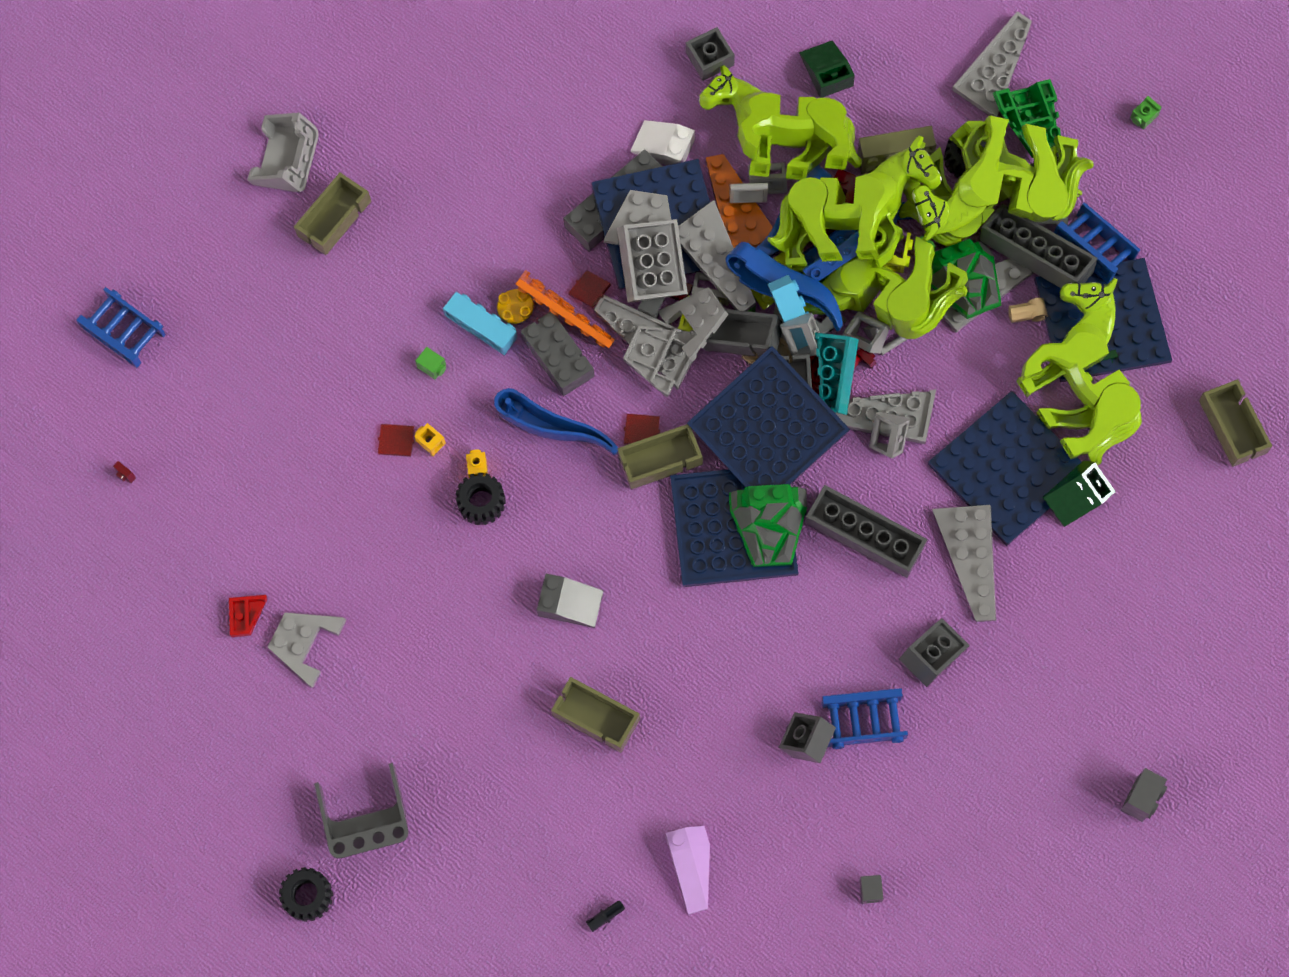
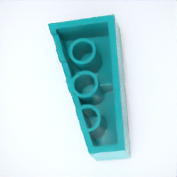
(836, 369)

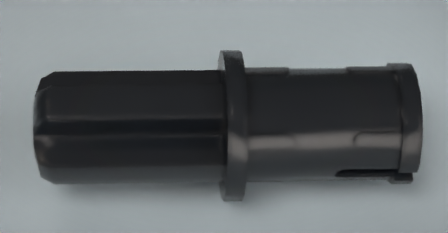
(605, 915)

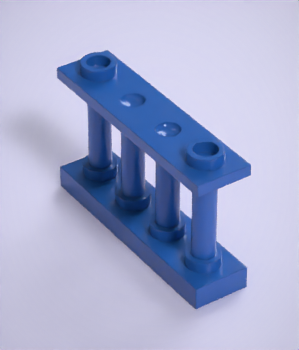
(846, 244)
(1104, 268)
(118, 344)
(872, 699)

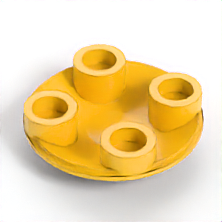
(514, 306)

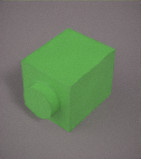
(431, 363)

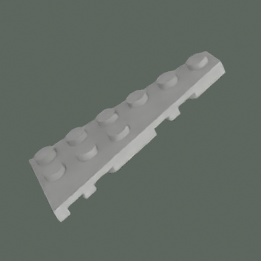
(625, 321)
(970, 545)

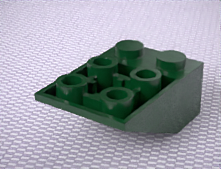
(828, 68)
(1079, 492)

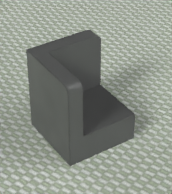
(651, 307)
(871, 889)

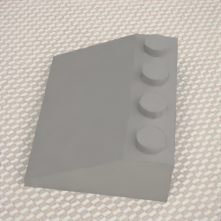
(652, 260)

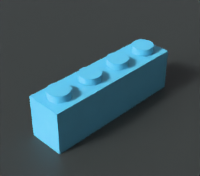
(789, 305)
(480, 323)

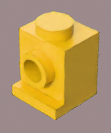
(437, 440)
(475, 456)

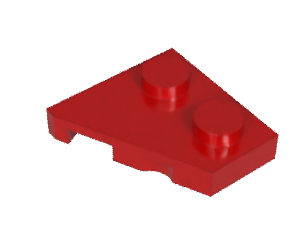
(245, 613)

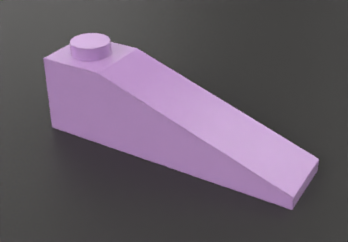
(691, 858)

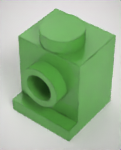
(1145, 112)

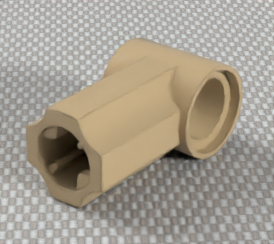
(1032, 310)

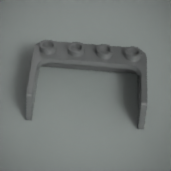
(365, 831)

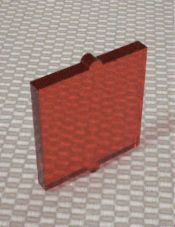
(589, 289)
(640, 427)
(396, 440)

